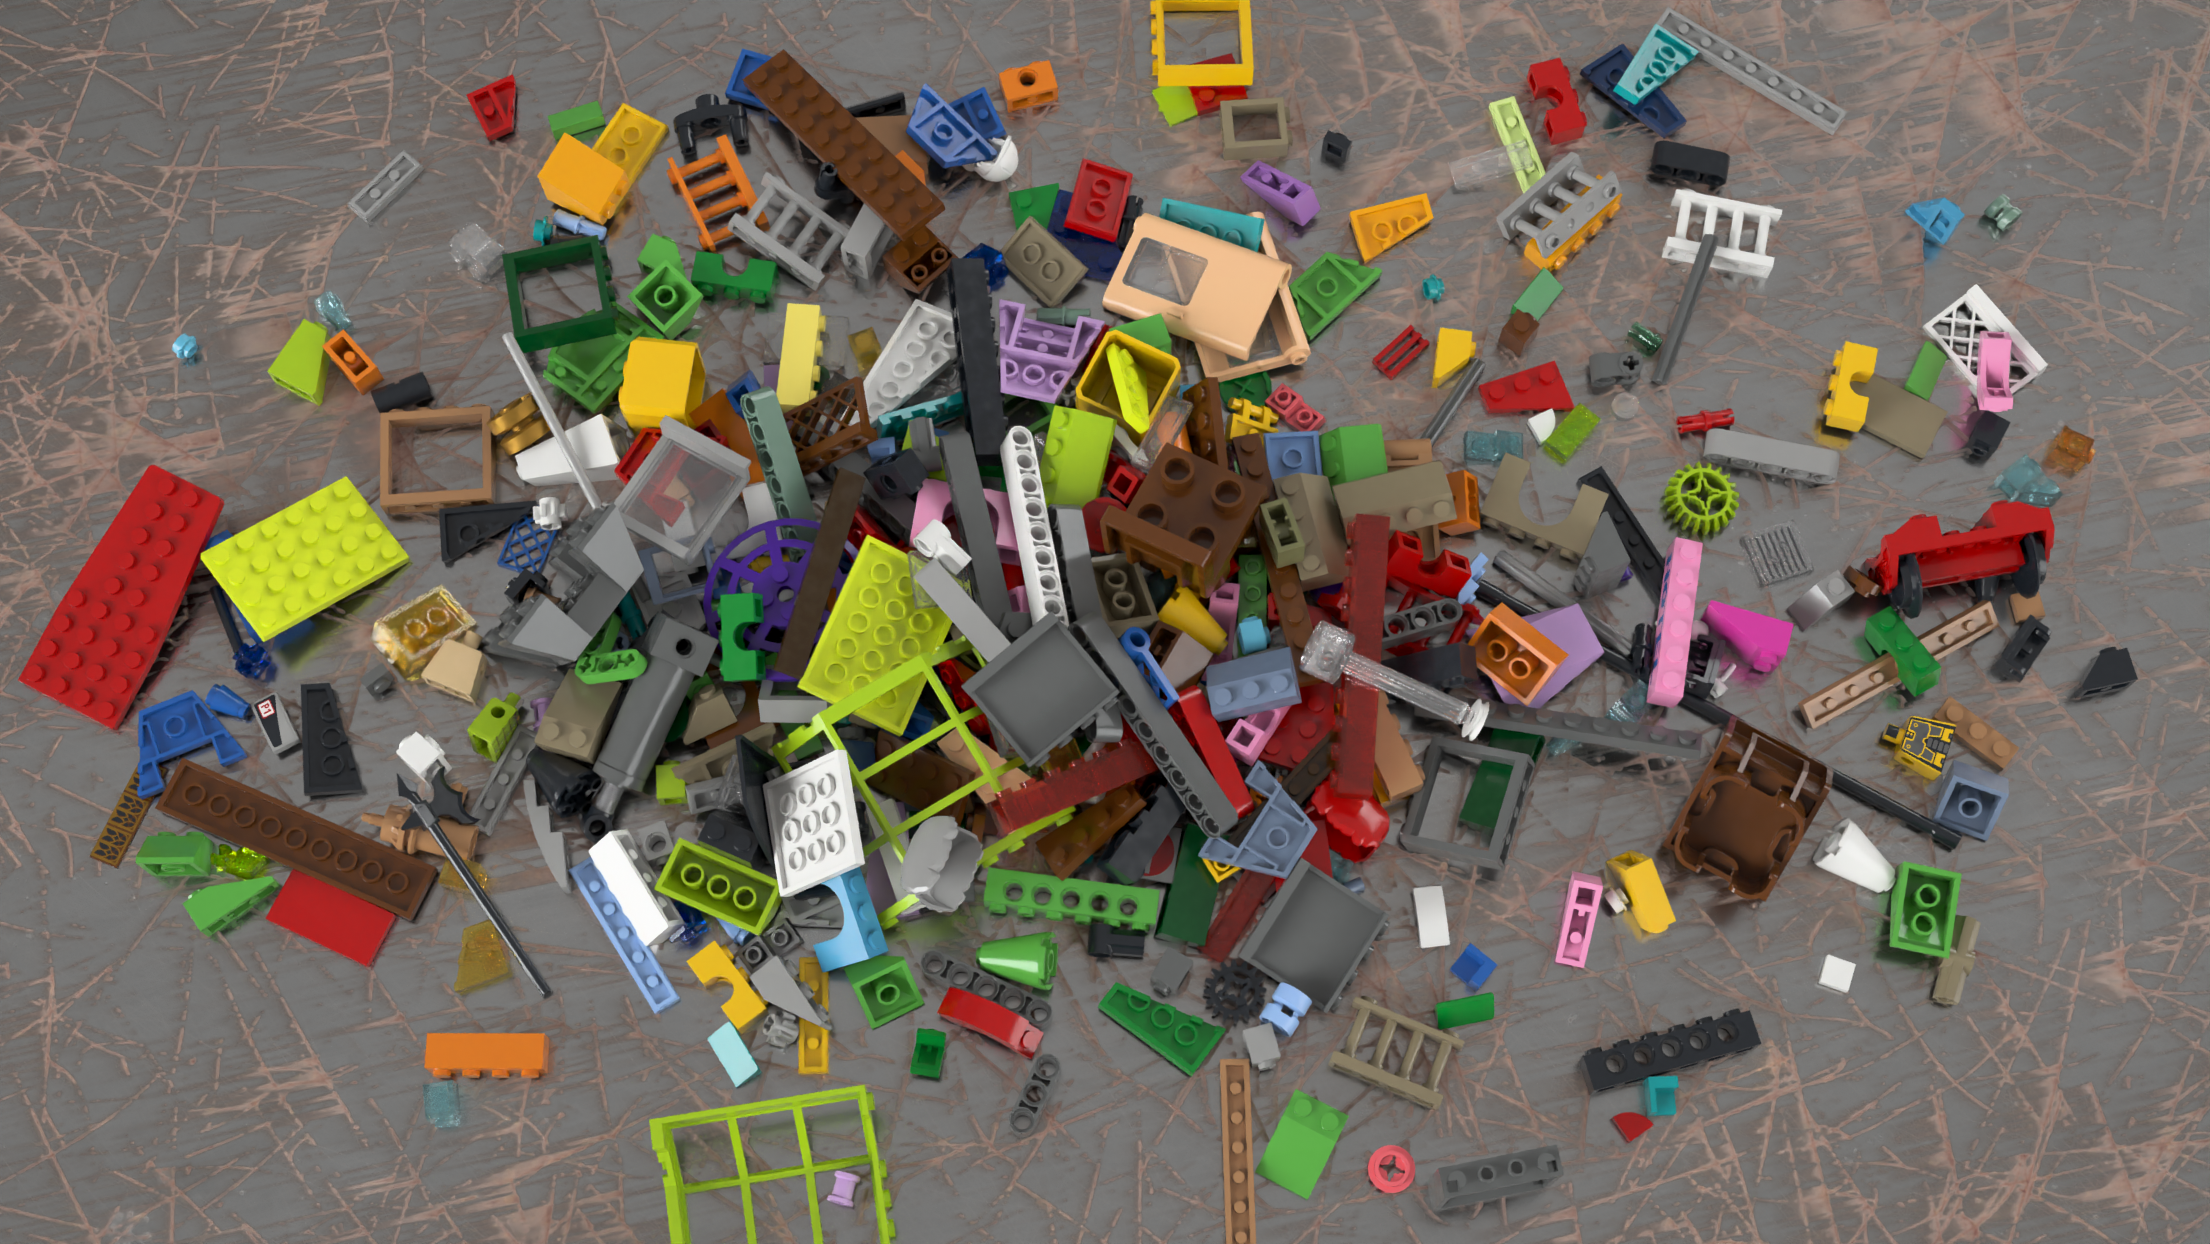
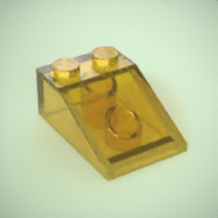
(419, 629)

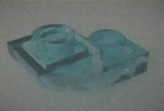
(1492, 447)

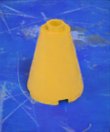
(1189, 615)

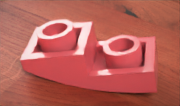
(1293, 410)

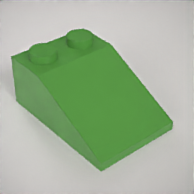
(1924, 909)
(1301, 1144)

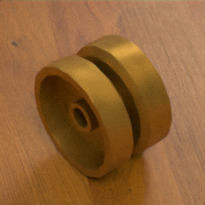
(520, 419)

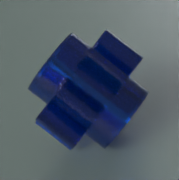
(251, 660)

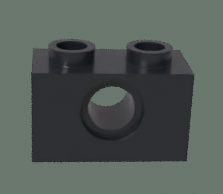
(896, 474)

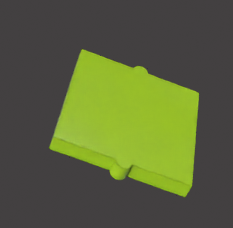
(1175, 103)

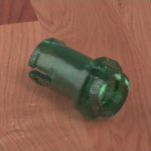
(1645, 337)

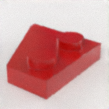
(495, 107)

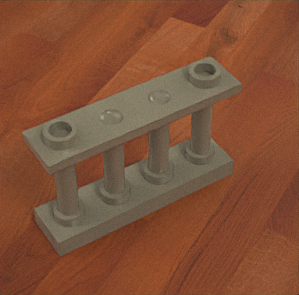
(1373, 1071)

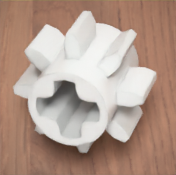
(550, 513)

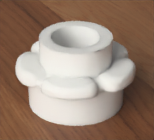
(1617, 899)

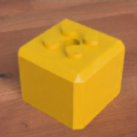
(661, 381)
(1097, 390)

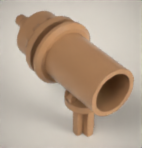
(461, 836)

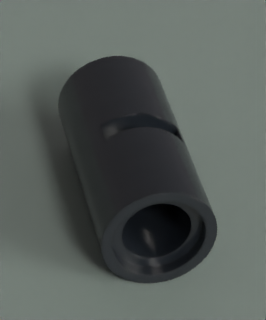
(403, 394)

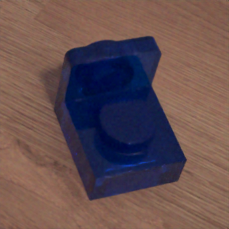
(993, 262)

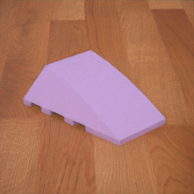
(1040, 355)
(1573, 634)

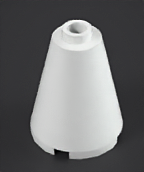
(1854, 857)

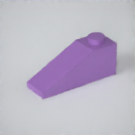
(1284, 193)

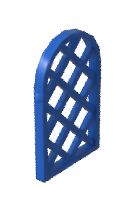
(519, 568)

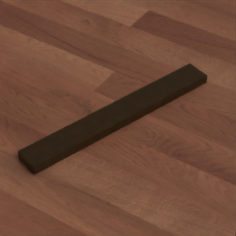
(819, 574)

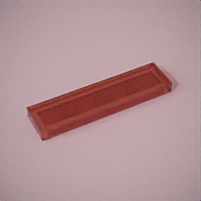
(1236, 914)

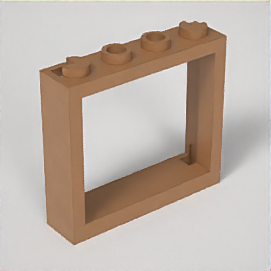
(436, 500)

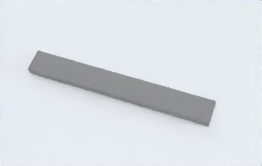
(1754, 73)

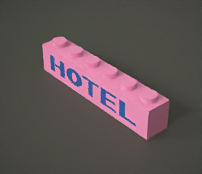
(1674, 623)

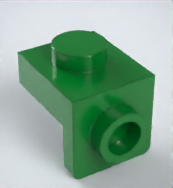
(928, 1052)

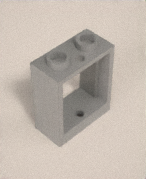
(865, 243)
(787, 708)

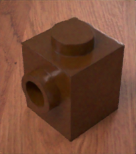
(1519, 332)

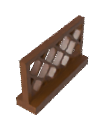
(847, 437)

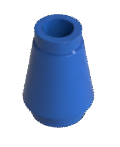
(226, 701)

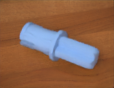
(578, 224)

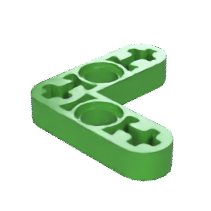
(593, 663)

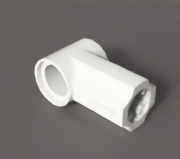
(937, 542)

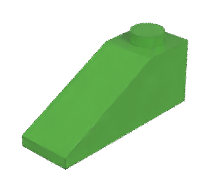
(221, 904)

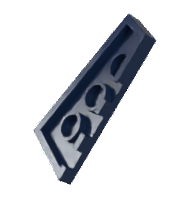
(1653, 110)

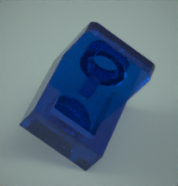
(693, 922)

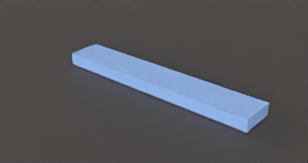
(623, 935)

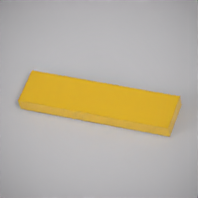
(813, 1039)

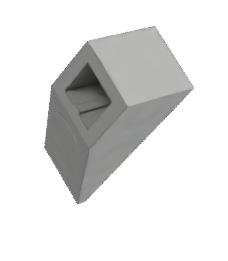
(781, 986)

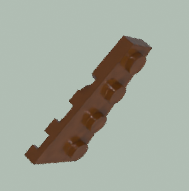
(1080, 837)

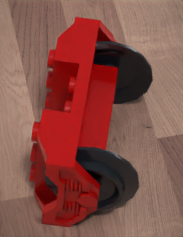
(2004, 541)

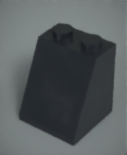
(732, 838)

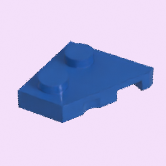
(980, 114)

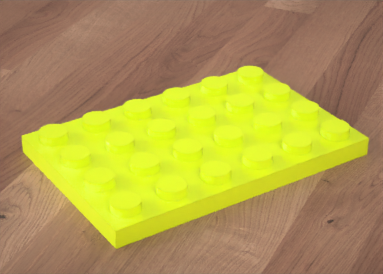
(304, 558)
(874, 633)

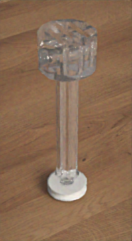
(1331, 653)

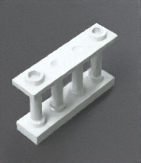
(1730, 257)

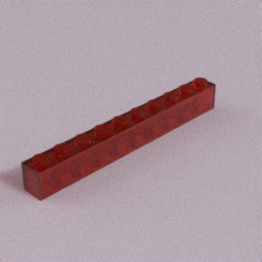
(1364, 618)
(1077, 784)

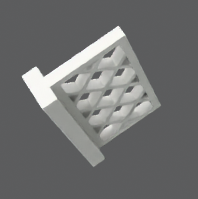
(1993, 320)

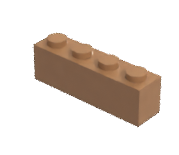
(1392, 756)

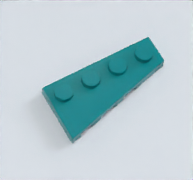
(1653, 64)
(1222, 224)
(940, 410)

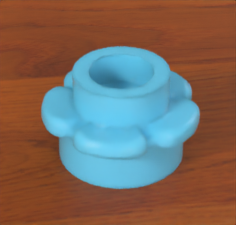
(185, 346)

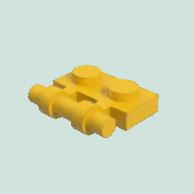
(1240, 424)

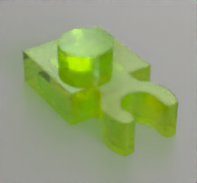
(239, 863)

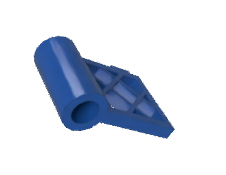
(1136, 644)

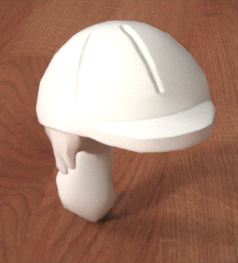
(1002, 166)

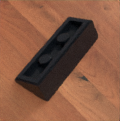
(878, 106)

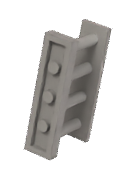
(1545, 192)
(767, 243)

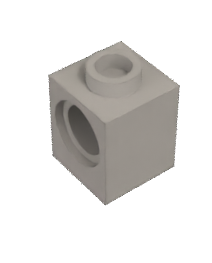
(649, 836)
(1261, 1046)

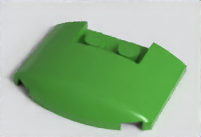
(594, 368)

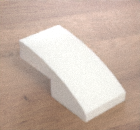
(1431, 916)

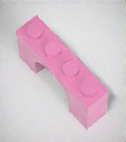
(936, 504)

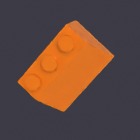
(1515, 654)

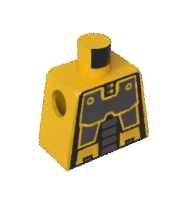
(1921, 744)

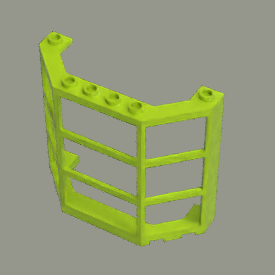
(872, 691)
(675, 1189)

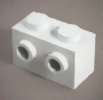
(423, 756)

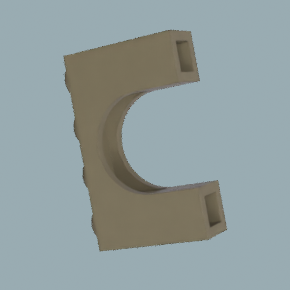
(1568, 536)

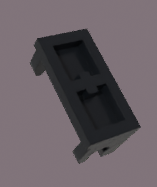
(2023, 648)
(1703, 665)

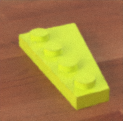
(1130, 387)

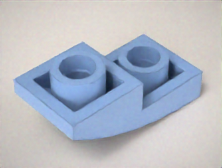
(1466, 594)

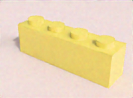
(799, 355)

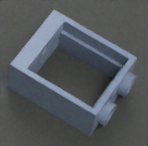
(653, 580)

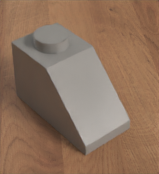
(1821, 600)

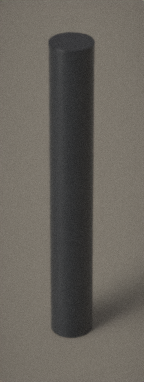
(226, 617)

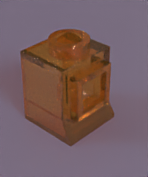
(2068, 456)

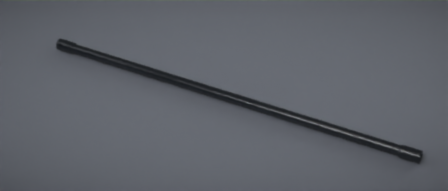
(1936, 830)

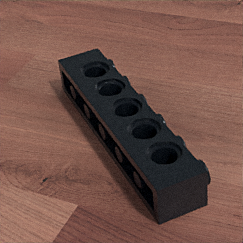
(1742, 1039)

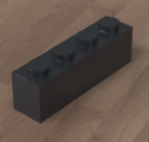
(1437, 667)

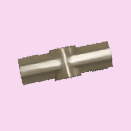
(1960, 961)

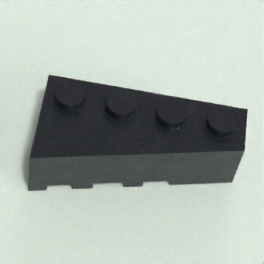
(1143, 834)

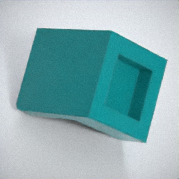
(1660, 1095)

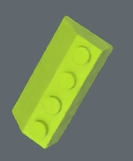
(1075, 456)
(719, 887)

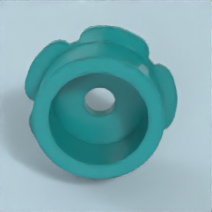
(1433, 287)

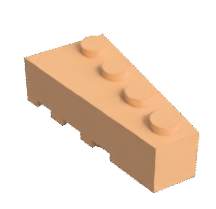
(957, 751)

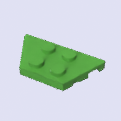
(1328, 289)

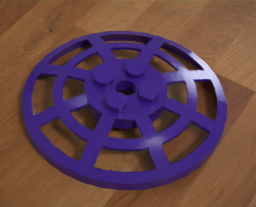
(770, 584)

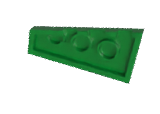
(1172, 1033)

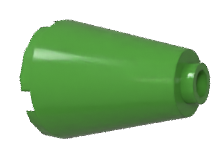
(1021, 958)

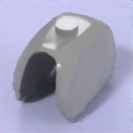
(940, 863)

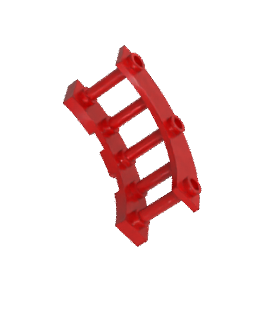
(1412, 593)

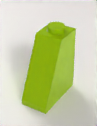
(303, 362)

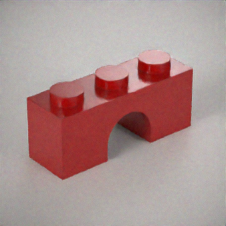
(1551, 81)
(1122, 477)
(1443, 575)

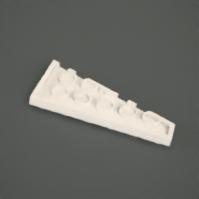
(911, 359)

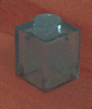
(442, 1103)

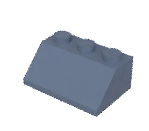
(1252, 684)

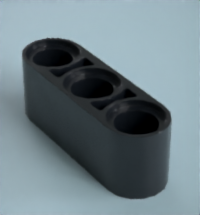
(1690, 163)

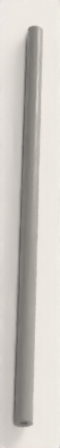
(561, 438)

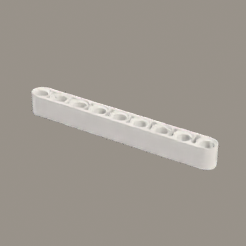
(1032, 526)

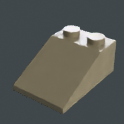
(578, 718)

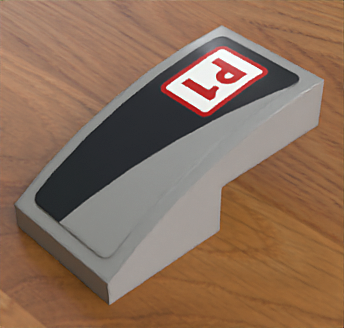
(275, 723)

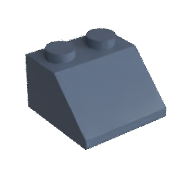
(1971, 800)

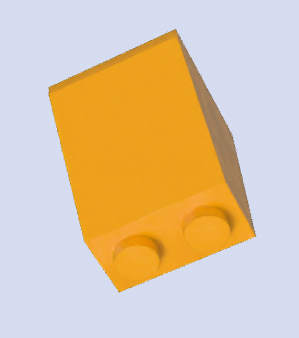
(583, 180)

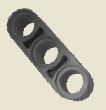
(1034, 1081)

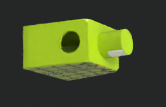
(495, 726)

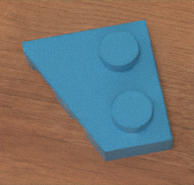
(1937, 217)

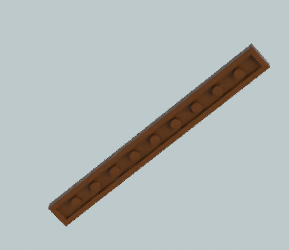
(1284, 580)

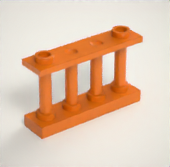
(733, 176)

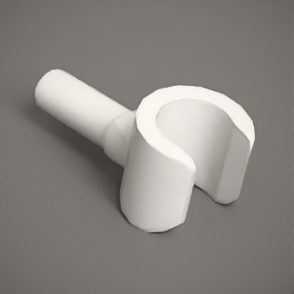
(1719, 687)

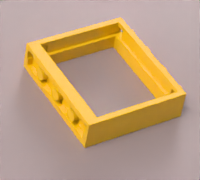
(1204, 73)

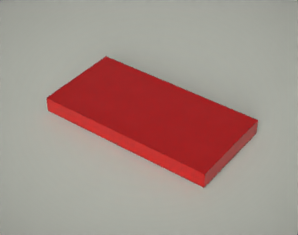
(331, 917)

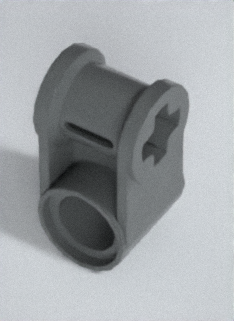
(1613, 368)

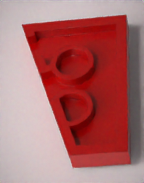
(1530, 389)

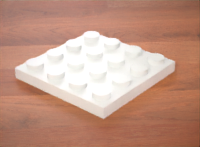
(813, 823)

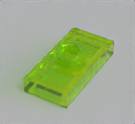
(1572, 431)

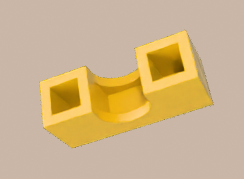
(1845, 407)
(715, 965)

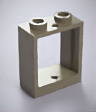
(1258, 148)

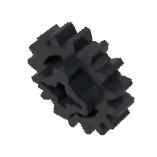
(1246, 986)

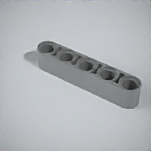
(1771, 456)
(962, 610)

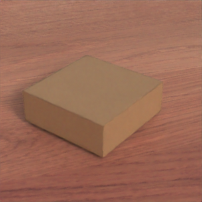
(2024, 607)

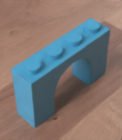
(861, 932)

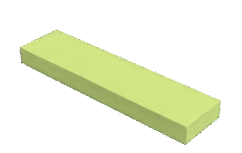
(1514, 129)

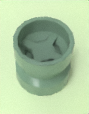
(2003, 212)

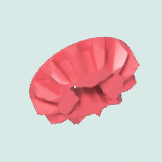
(1403, 1162)

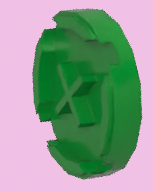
(1253, 387)

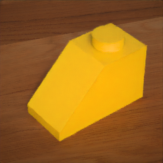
(1451, 354)

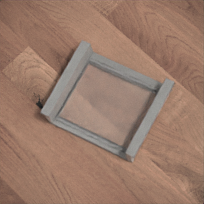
(682, 490)

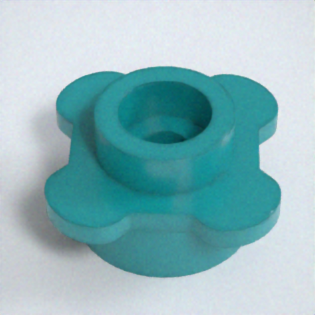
(542, 230)

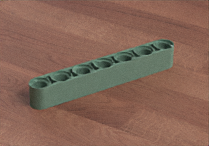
(779, 465)

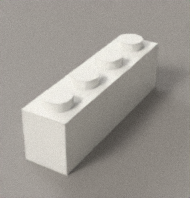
(633, 885)

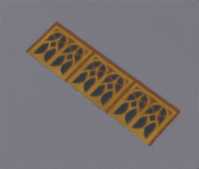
(123, 823)

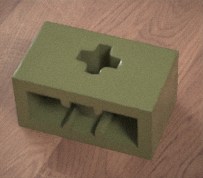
(1281, 532)

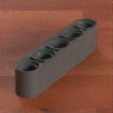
(977, 978)

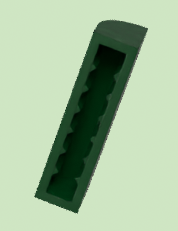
(1492, 779)
(1191, 896)

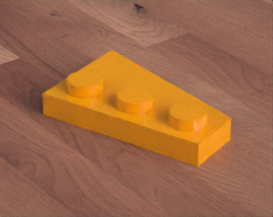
(1388, 223)

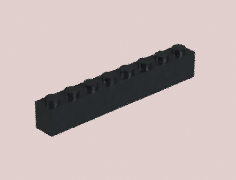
(977, 358)

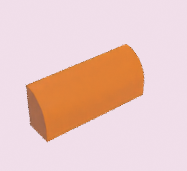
(731, 426)

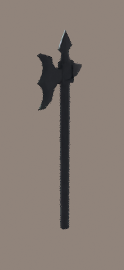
(449, 803)

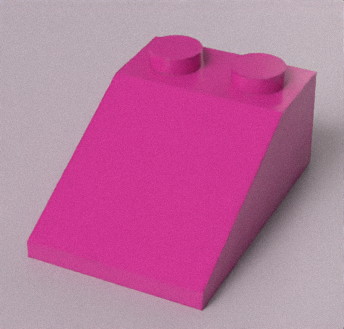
(1750, 635)

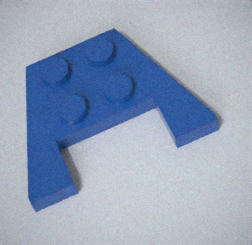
(177, 728)

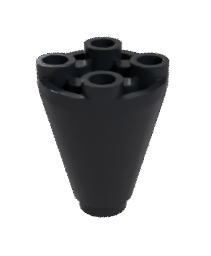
(564, 782)

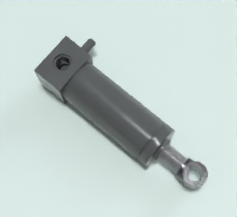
(648, 713)

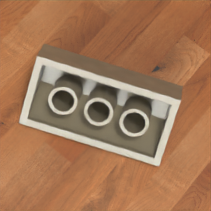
(1408, 496)
(1319, 527)

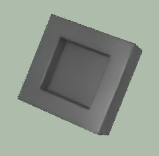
(377, 679)

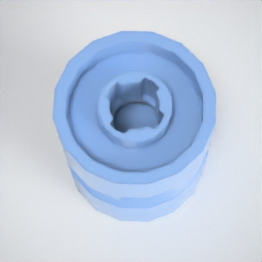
(1290, 1000)

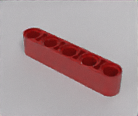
(1203, 733)

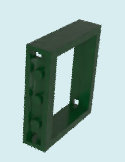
(569, 330)

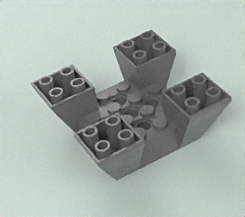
(604, 569)

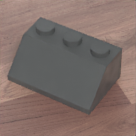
(1603, 560)

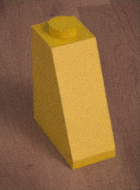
(1643, 889)

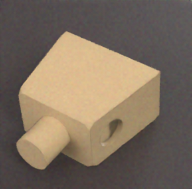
(458, 667)

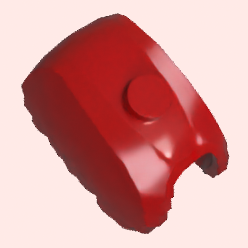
(1352, 825)

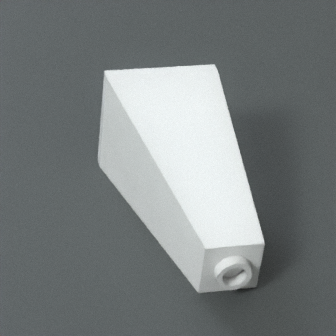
(597, 444)

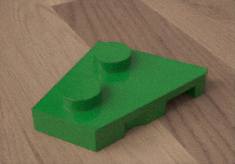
(1034, 202)

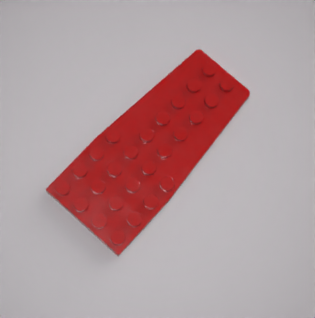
(124, 599)

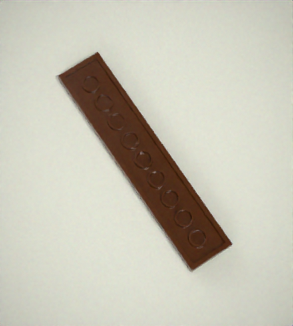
(842, 140)
(296, 839)

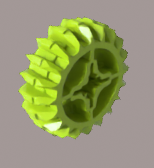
(1702, 477)

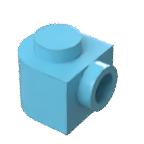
(1253, 635)

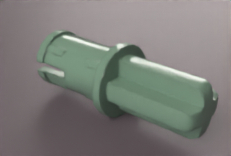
(1061, 315)

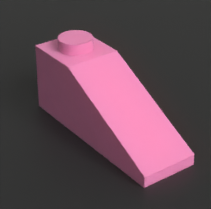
(1578, 918)

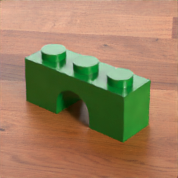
(756, 283)
(736, 614)
(1915, 664)

